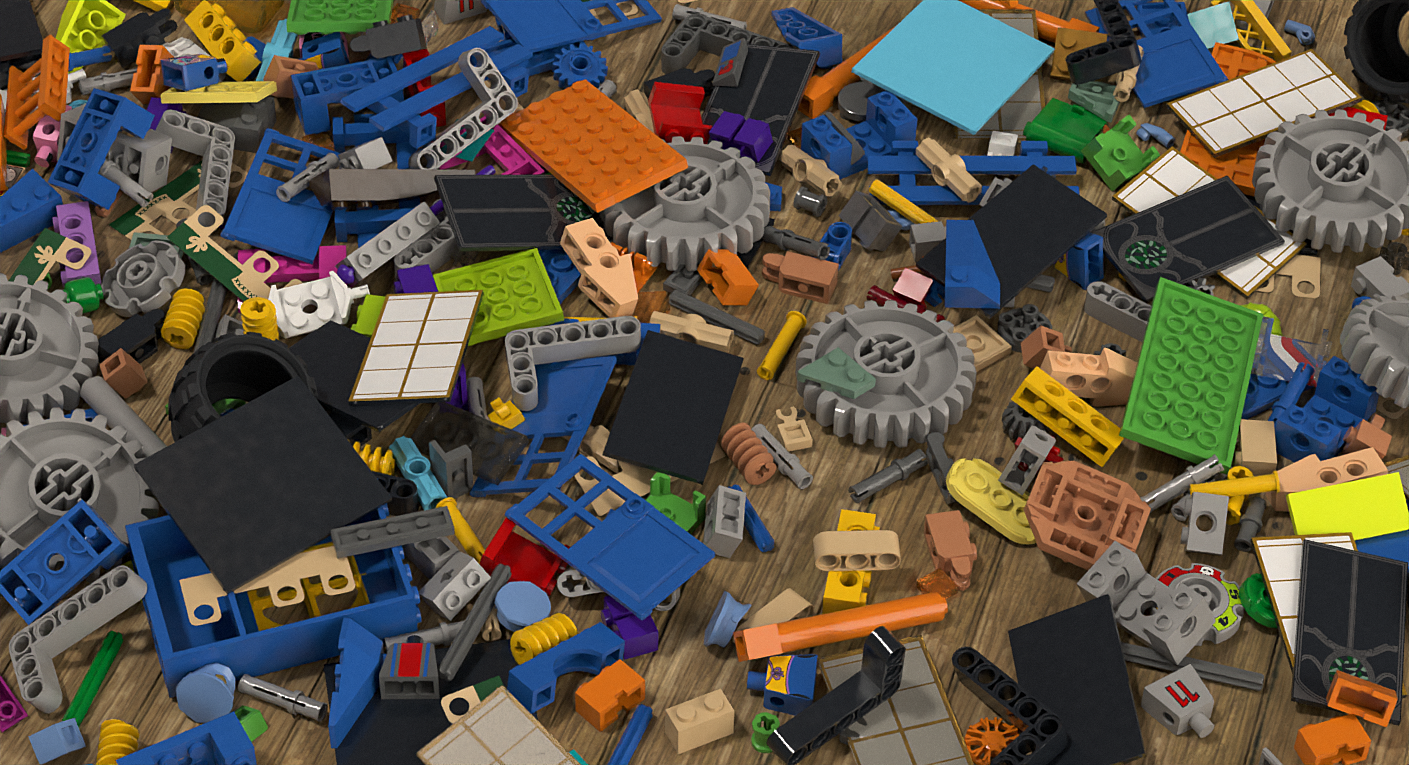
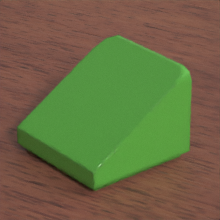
(252, 721)

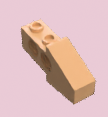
(604, 274)
(1101, 378)
(1312, 474)

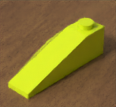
(85, 23)

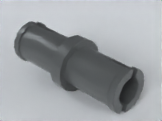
(1250, 523)

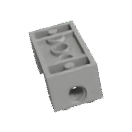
(140, 159)
(1180, 615)

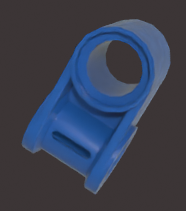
(839, 240)

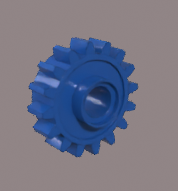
(579, 65)

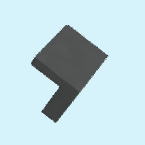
(452, 469)

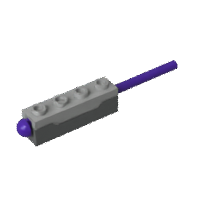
(392, 240)

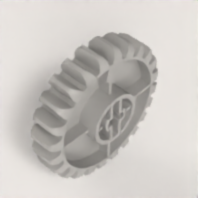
(1335, 180)
(707, 206)
(1378, 345)
(43, 350)
(918, 366)
(56, 466)

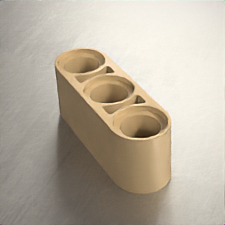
(856, 550)
(782, 608)

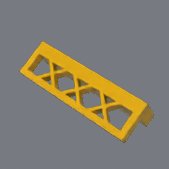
(1261, 30)

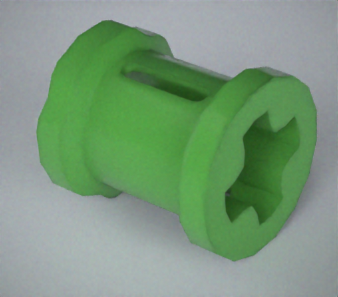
(762, 734)

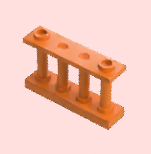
(49, 99)

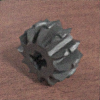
(1018, 421)

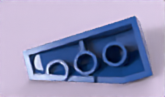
(810, 34)
(968, 269)
(355, 677)

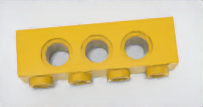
(222, 39)
(1068, 416)
(846, 588)

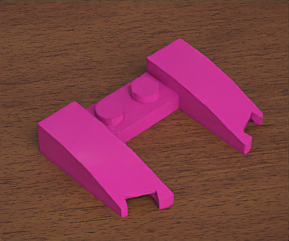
(504, 152)
(295, 269)

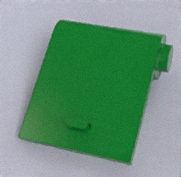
(1064, 128)

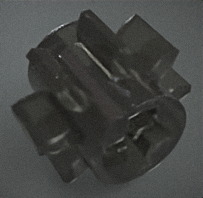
(1396, 255)

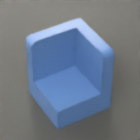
(57, 741)

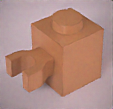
(1038, 343)
(123, 373)
(1366, 436)

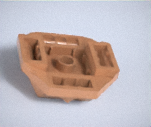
(1082, 512)

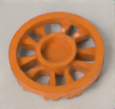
(990, 742)

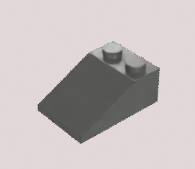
(244, 119)

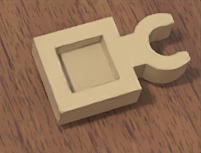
(792, 433)

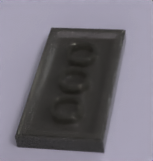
(491, 444)

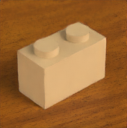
(1256, 447)
(699, 721)

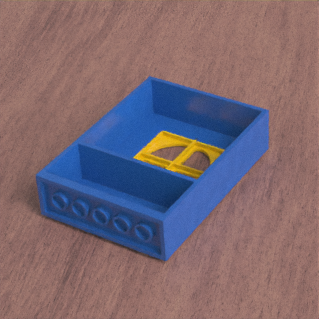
(243, 635)

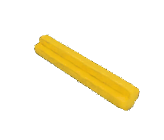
(900, 203)

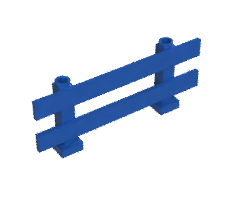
(405, 113)
(906, 164)
(370, 221)

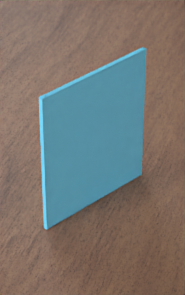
(953, 62)

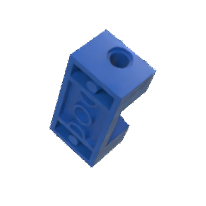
(329, 85)
(885, 122)
(80, 161)
(1320, 425)
(85, 545)
(212, 743)

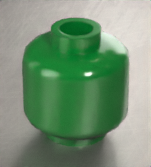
(85, 293)

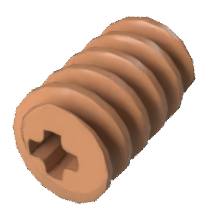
(748, 454)

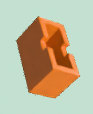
(149, 78)
(730, 278)
(608, 693)
(1361, 698)
(1333, 742)

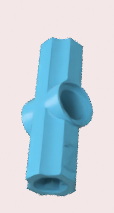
(280, 45)
(417, 469)

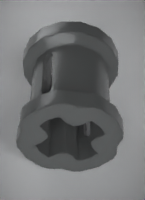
(810, 201)

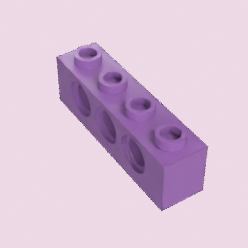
(76, 224)

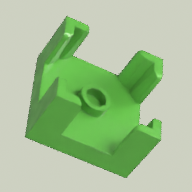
(1117, 155)
(678, 510)

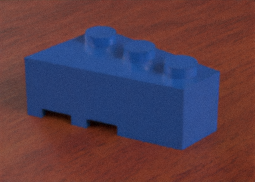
(27, 209)

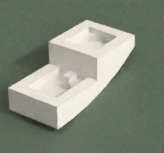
(1002, 145)

